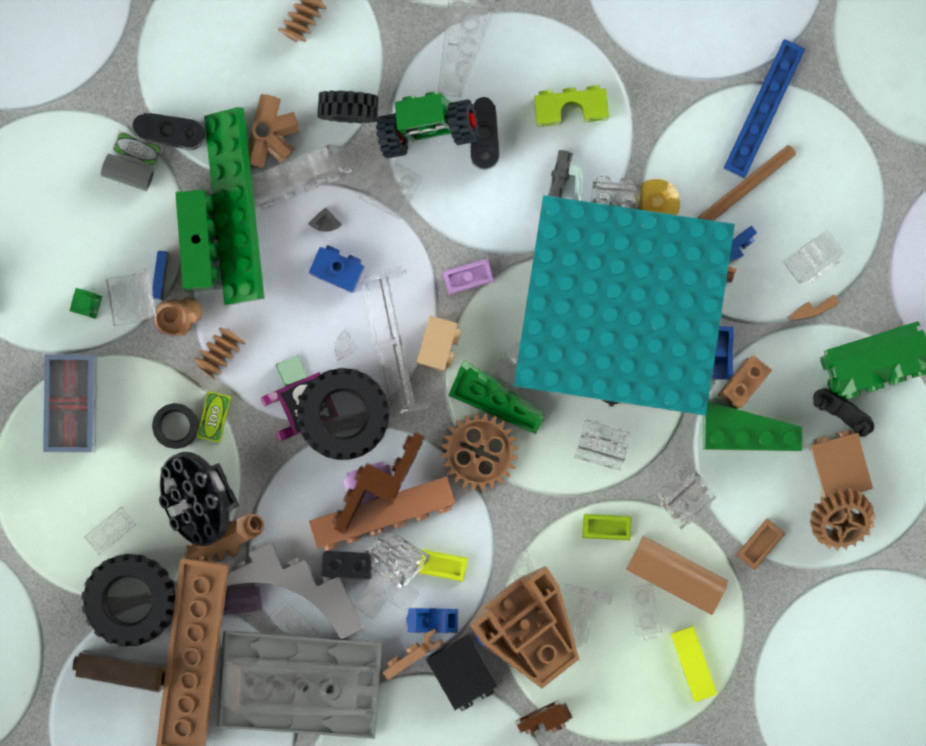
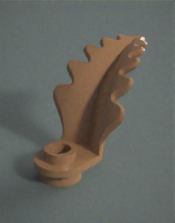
(236, 534)

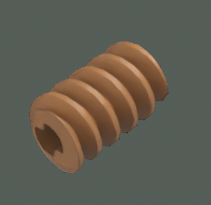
(301, 19)
(218, 352)

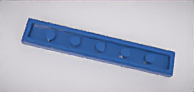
(764, 108)

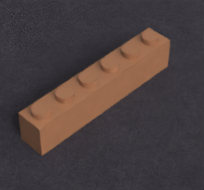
(380, 513)

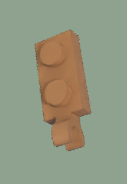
(414, 653)

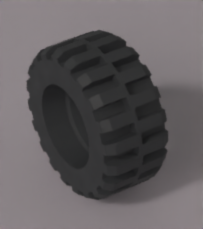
(376, 414)
(96, 606)

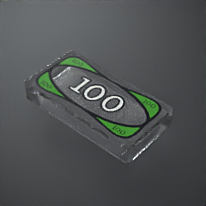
(137, 149)

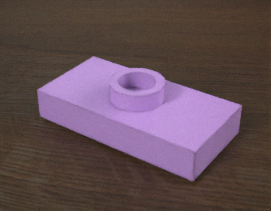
(468, 276)

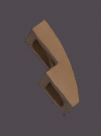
(808, 311)

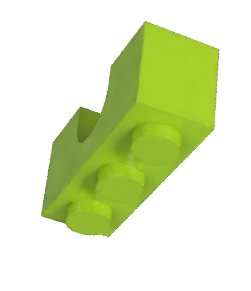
(591, 101)

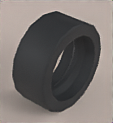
(157, 422)

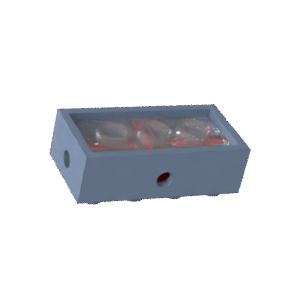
(70, 403)

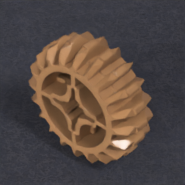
(846, 525)

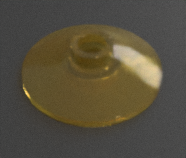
(659, 189)

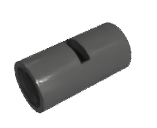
(127, 172)

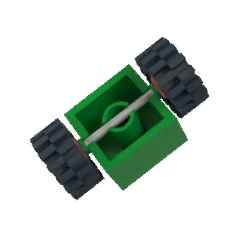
(425, 119)

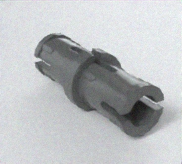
(560, 173)

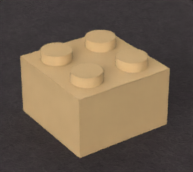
(437, 344)

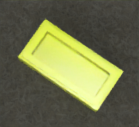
(445, 566)

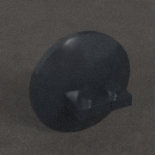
(198, 498)

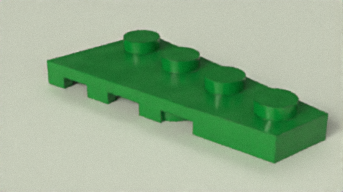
(492, 397)

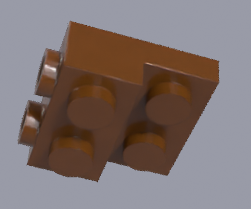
(552, 716)

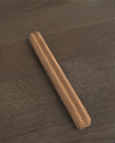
(748, 184)

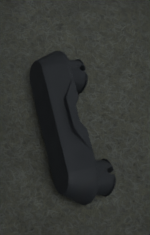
(845, 410)

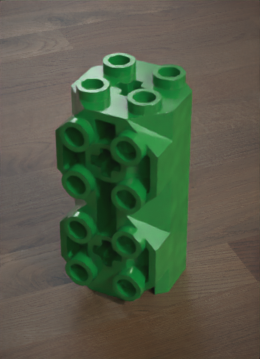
(876, 360)

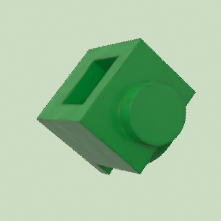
(85, 303)

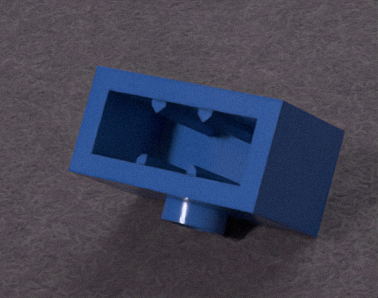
(337, 269)

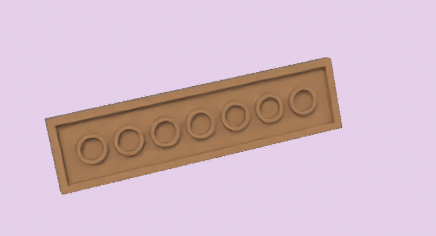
(192, 653)

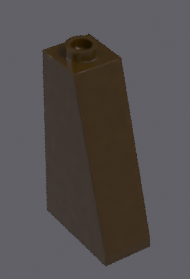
(120, 671)

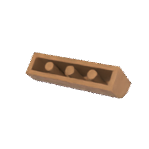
(677, 575)

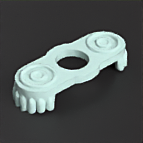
(577, 172)

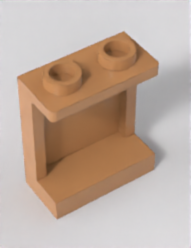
(744, 382)
(841, 463)

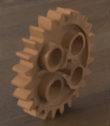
(470, 472)

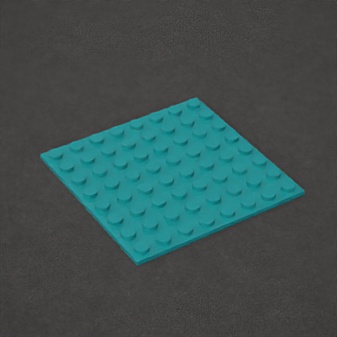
(624, 305)

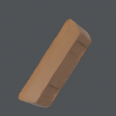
(760, 544)

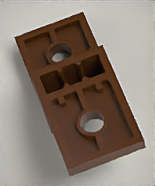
(378, 482)

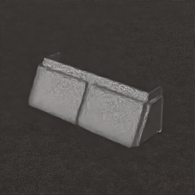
(387, 337)

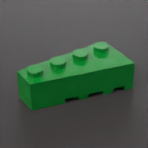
(740, 430)

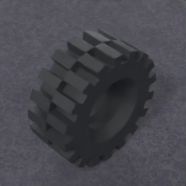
(347, 106)

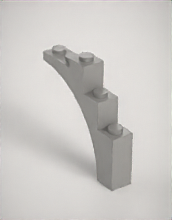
(329, 596)

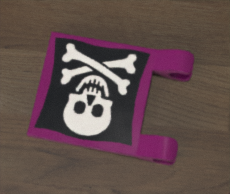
(289, 399)

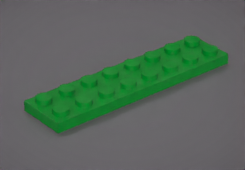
(234, 206)

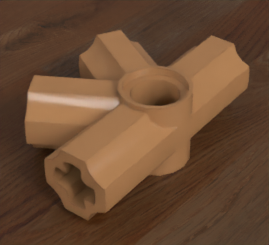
(278, 128)

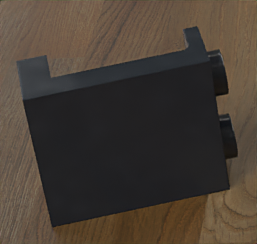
(346, 565)
(461, 673)

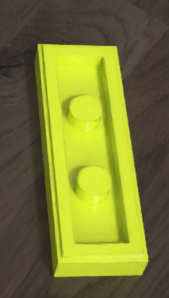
(693, 664)

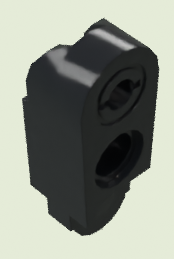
(486, 117)
(150, 126)

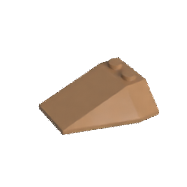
(529, 627)

